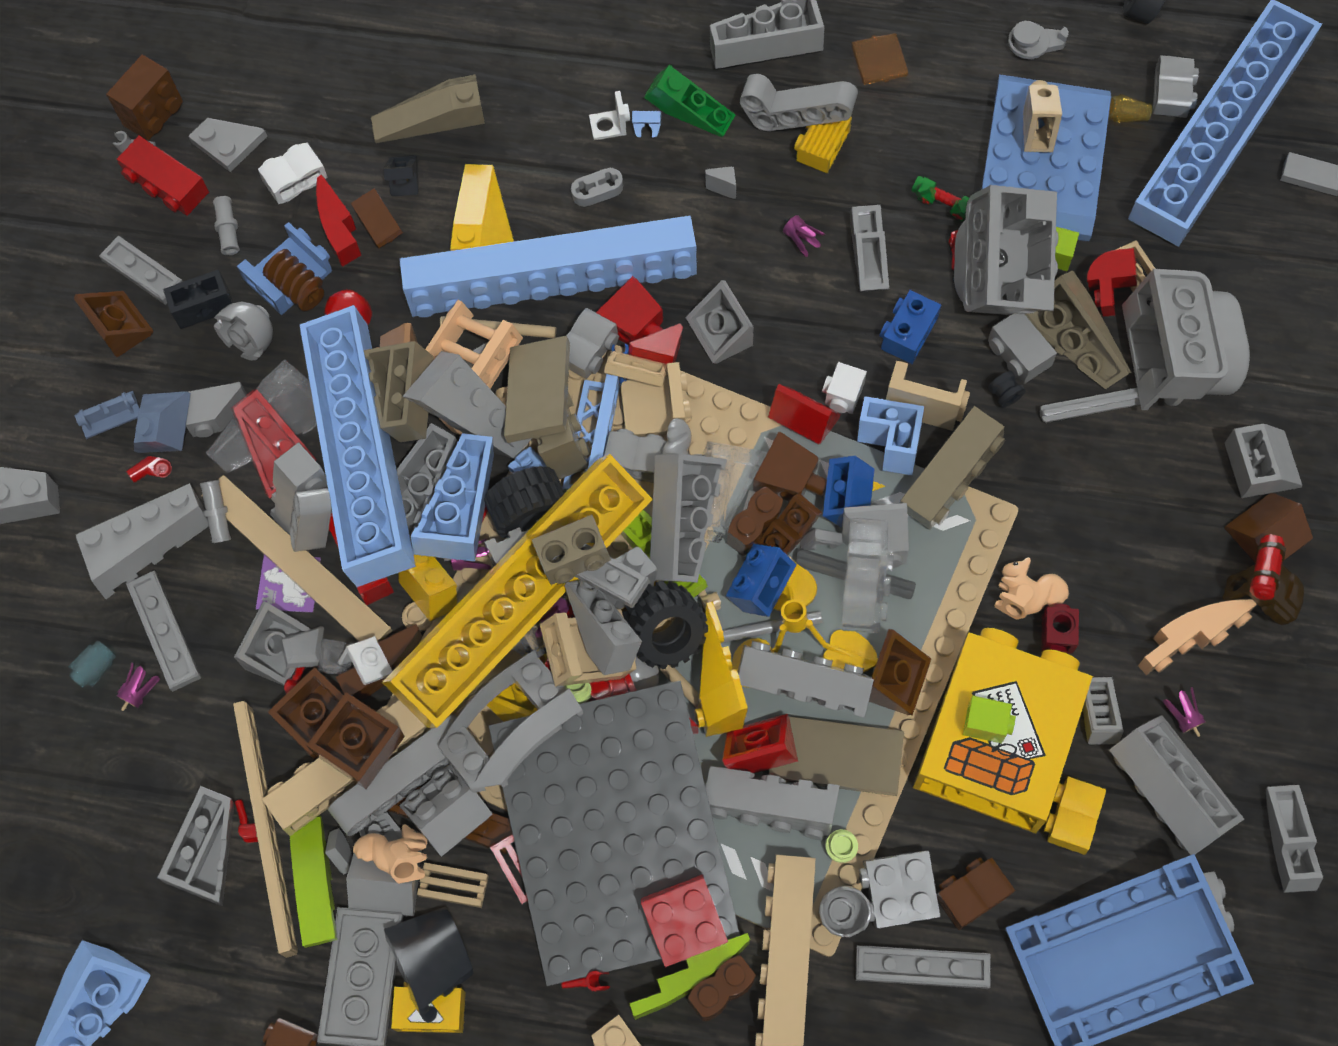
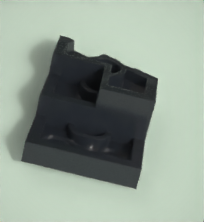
(429, 956)

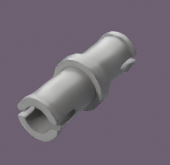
(226, 225)
(215, 511)

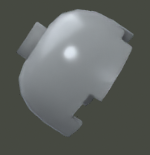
(245, 327)

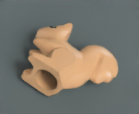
(1024, 594)
(395, 857)

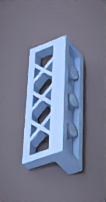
(604, 418)

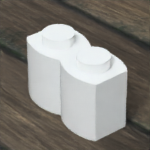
(292, 172)

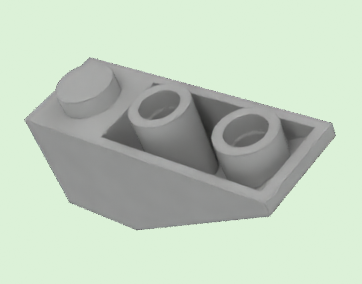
(603, 629)

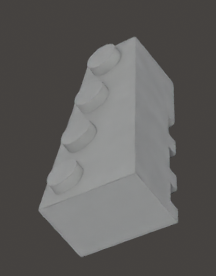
(463, 401)
(681, 513)
(140, 536)
(772, 802)

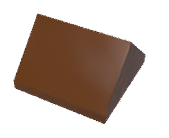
(114, 319)
(1271, 516)
(899, 674)

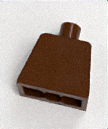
(789, 470)

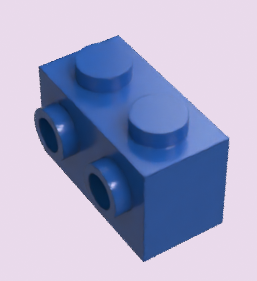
(910, 327)
(847, 486)
(761, 580)

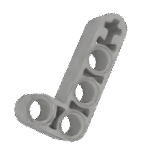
(796, 107)

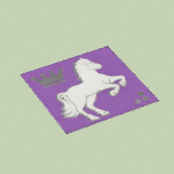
(281, 591)

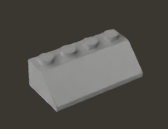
(1175, 785)

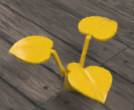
(844, 646)

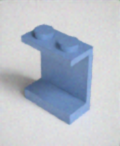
(300, 246)

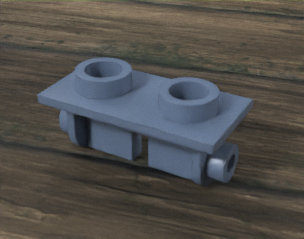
(108, 414)

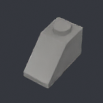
(211, 408)

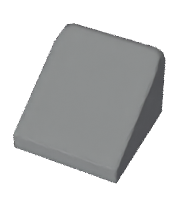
(721, 181)

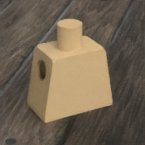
(1043, 103)

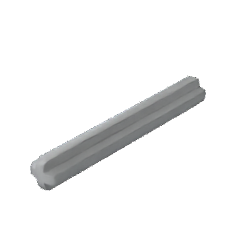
(1089, 405)

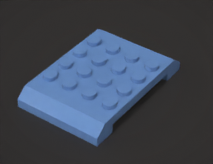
(1077, 156)
(1129, 955)

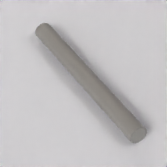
(762, 628)

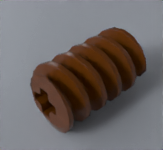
(294, 280)

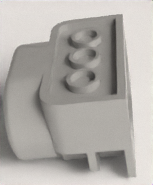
(1007, 251)
(1186, 339)

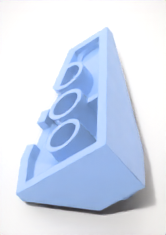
(91, 996)

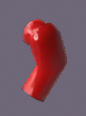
(150, 466)

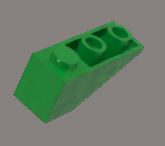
(688, 102)

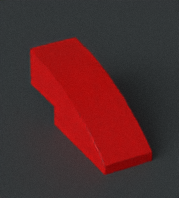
(336, 223)

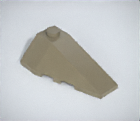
(438, 109)

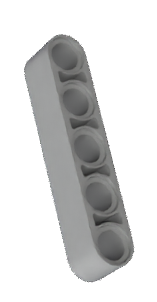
(393, 782)

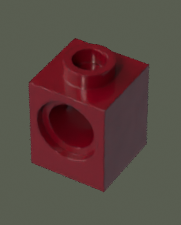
(1055, 640)

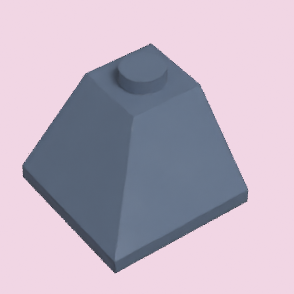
(161, 422)

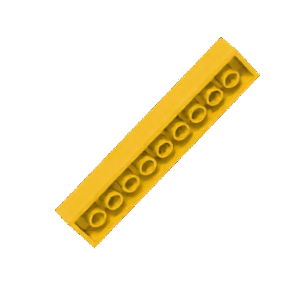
(508, 599)

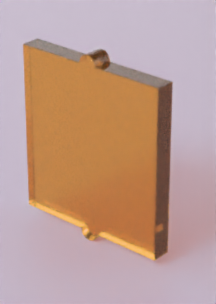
(880, 58)

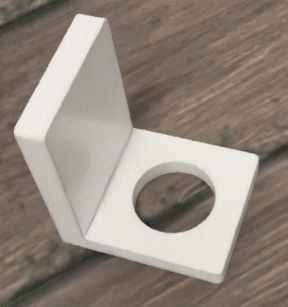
(617, 117)
(367, 660)

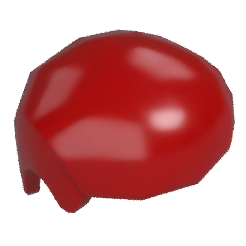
(348, 298)

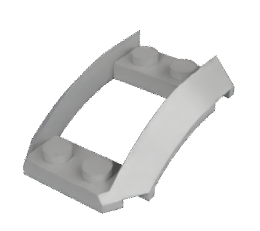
(553, 708)

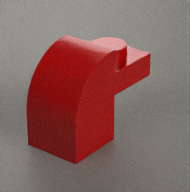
(1111, 271)

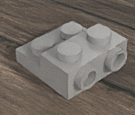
(900, 888)

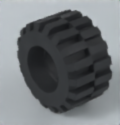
(522, 498)
(680, 638)

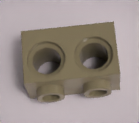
(568, 542)

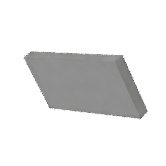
(359, 980)

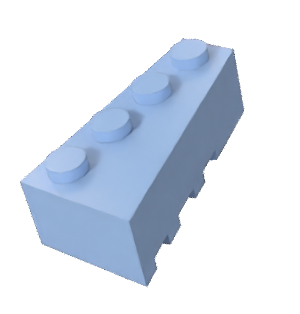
(455, 513)

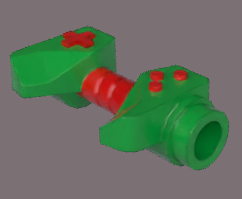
(928, 192)

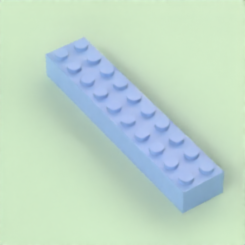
(1224, 122)
(549, 266)
(355, 449)

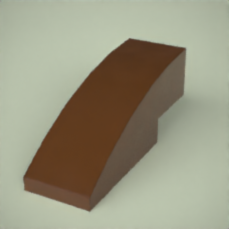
(395, 649)

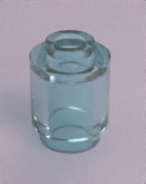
(91, 664)

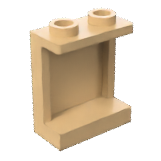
(940, 406)
(568, 654)

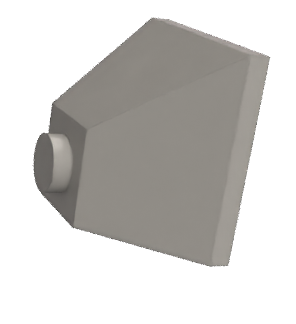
(897, 526)

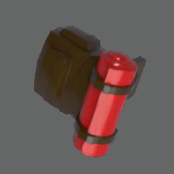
(1269, 583)

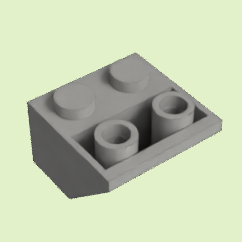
(1262, 460)
(445, 810)

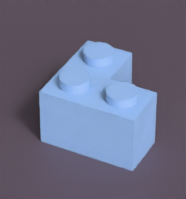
(893, 426)

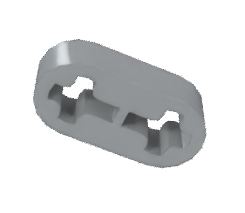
(597, 187)

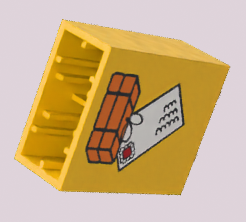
(1022, 774)

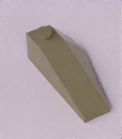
(1080, 332)

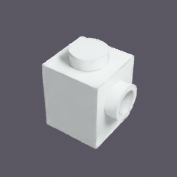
(844, 388)

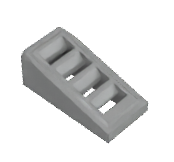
(1102, 729)

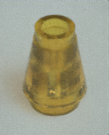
(1128, 109)

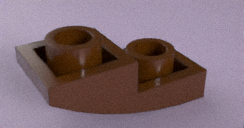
(376, 218)
(791, 524)

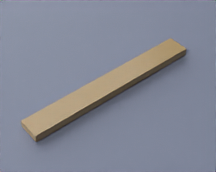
(301, 566)
(265, 831)

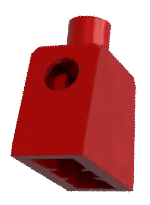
(633, 312)

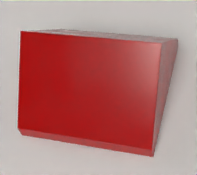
(802, 414)
(760, 746)

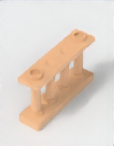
(493, 357)

